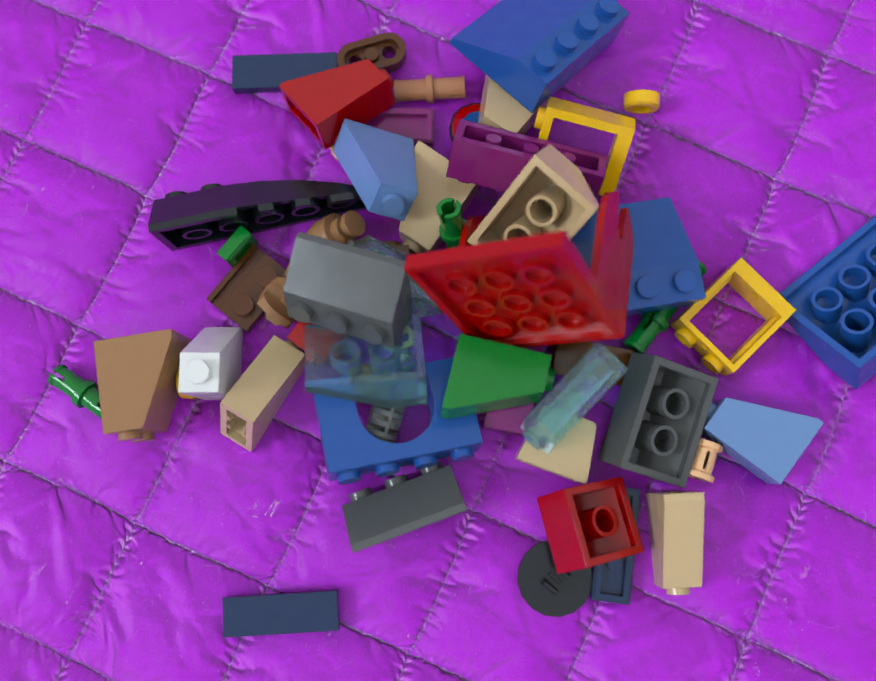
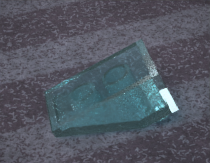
(366, 372)

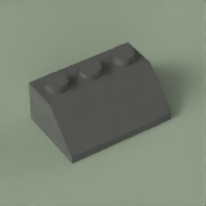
(348, 290)
(658, 418)
(402, 506)

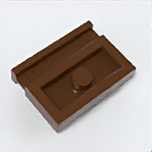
(243, 285)

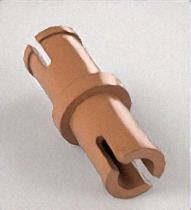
(429, 89)

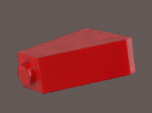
(327, 97)

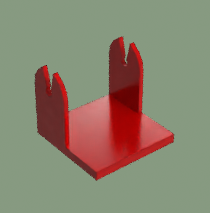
(534, 285)

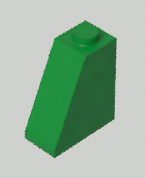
(494, 377)

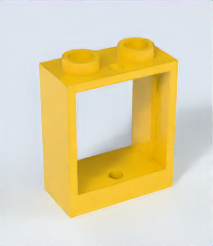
(603, 120)
(757, 294)

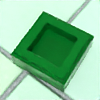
(236, 246)

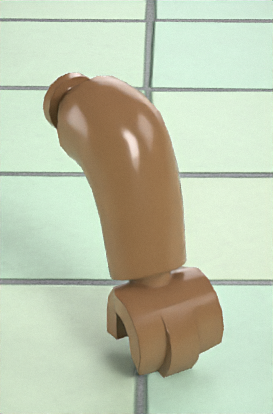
(332, 227)

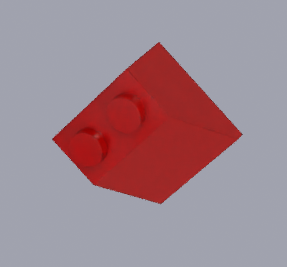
(589, 525)

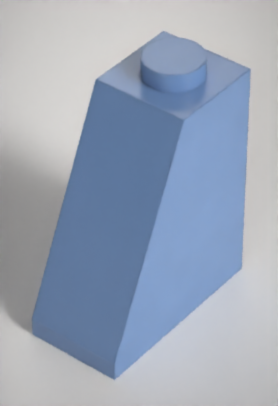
(378, 167)
(760, 436)

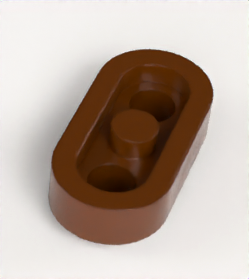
(374, 50)

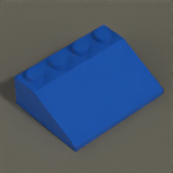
(539, 44)
(663, 262)
(839, 307)

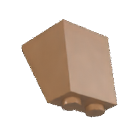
(138, 383)

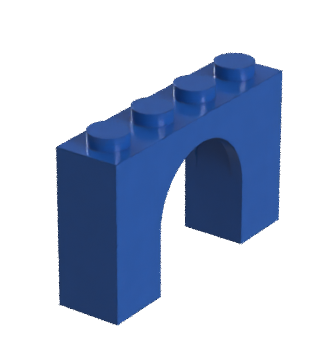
(354, 452)

